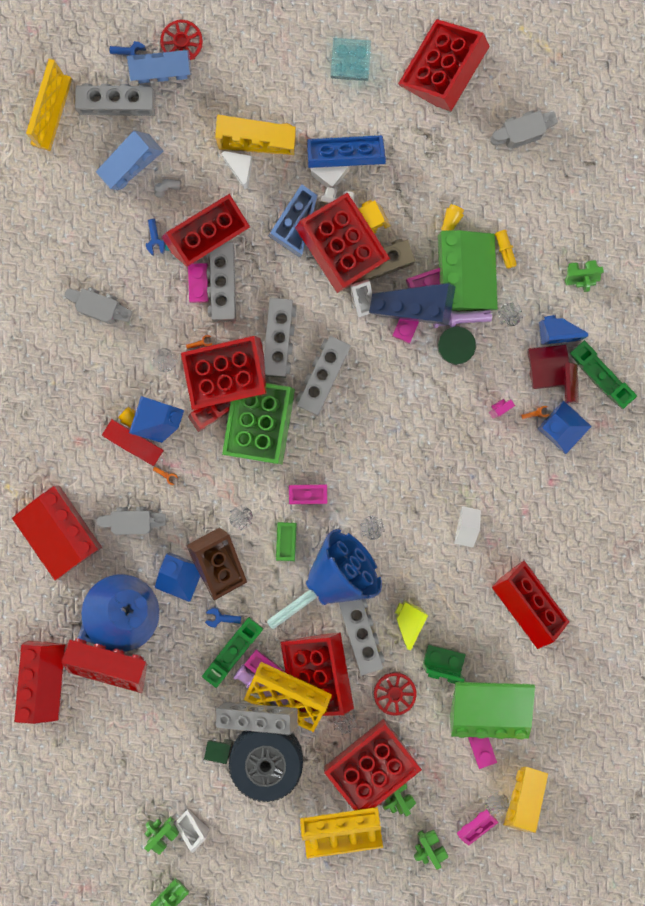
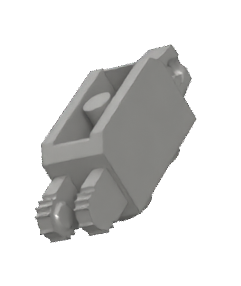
(524, 129)
(97, 306)
(132, 522)

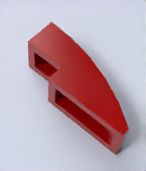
(208, 415)
(132, 443)

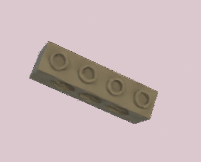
(404, 259)

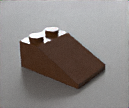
(217, 563)

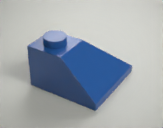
(559, 330)
(155, 420)
(564, 427)
(177, 577)

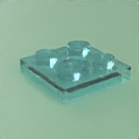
(350, 59)

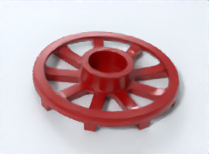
(181, 39)
(395, 693)

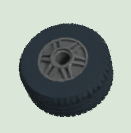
(261, 779)

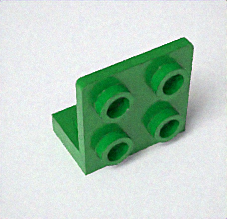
(444, 663)

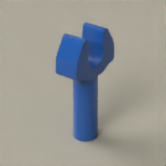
(126, 50)
(154, 238)
(221, 618)

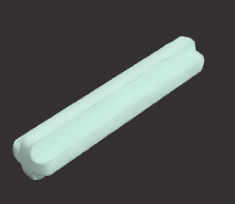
(291, 609)

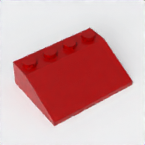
(445, 64)
(342, 242)
(225, 372)
(56, 532)
(322, 664)
(105, 665)
(372, 767)

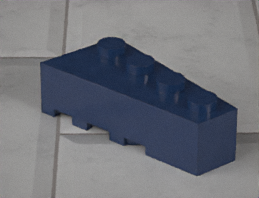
(419, 304)

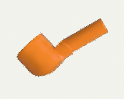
(199, 343)
(538, 412)
(166, 475)

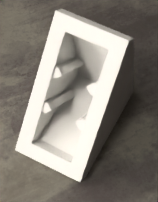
(240, 166)
(329, 176)
(361, 295)
(468, 527)
(191, 830)

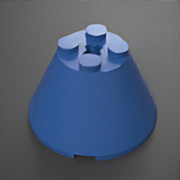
(343, 570)
(105, 619)

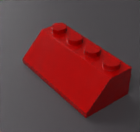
(206, 231)
(531, 605)
(39, 682)

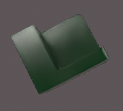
(218, 751)

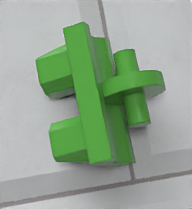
(584, 277)
(402, 804)
(167, 829)
(436, 856)
(171, 895)

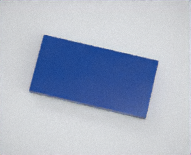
(346, 151)

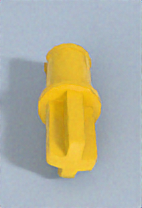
(505, 249)

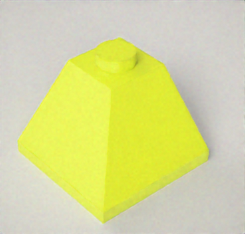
(410, 622)

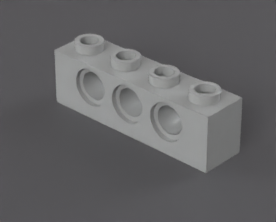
(123, 107)
(279, 307)
(227, 312)
(340, 350)
(365, 663)
(257, 718)

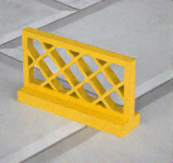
(48, 106)
(291, 689)

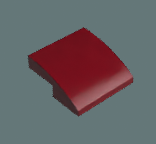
(547, 366)
(571, 383)

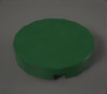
(456, 345)

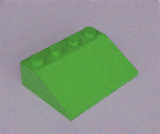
(469, 264)
(260, 425)
(492, 710)

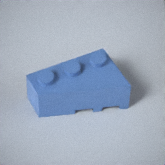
(159, 66)
(129, 159)
(284, 230)

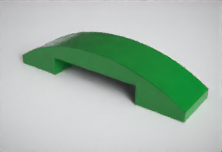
(602, 376)
(232, 652)

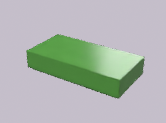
(286, 541)

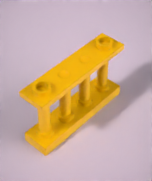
(341, 832)

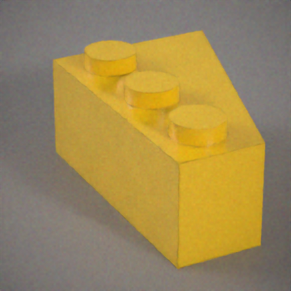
(526, 800)

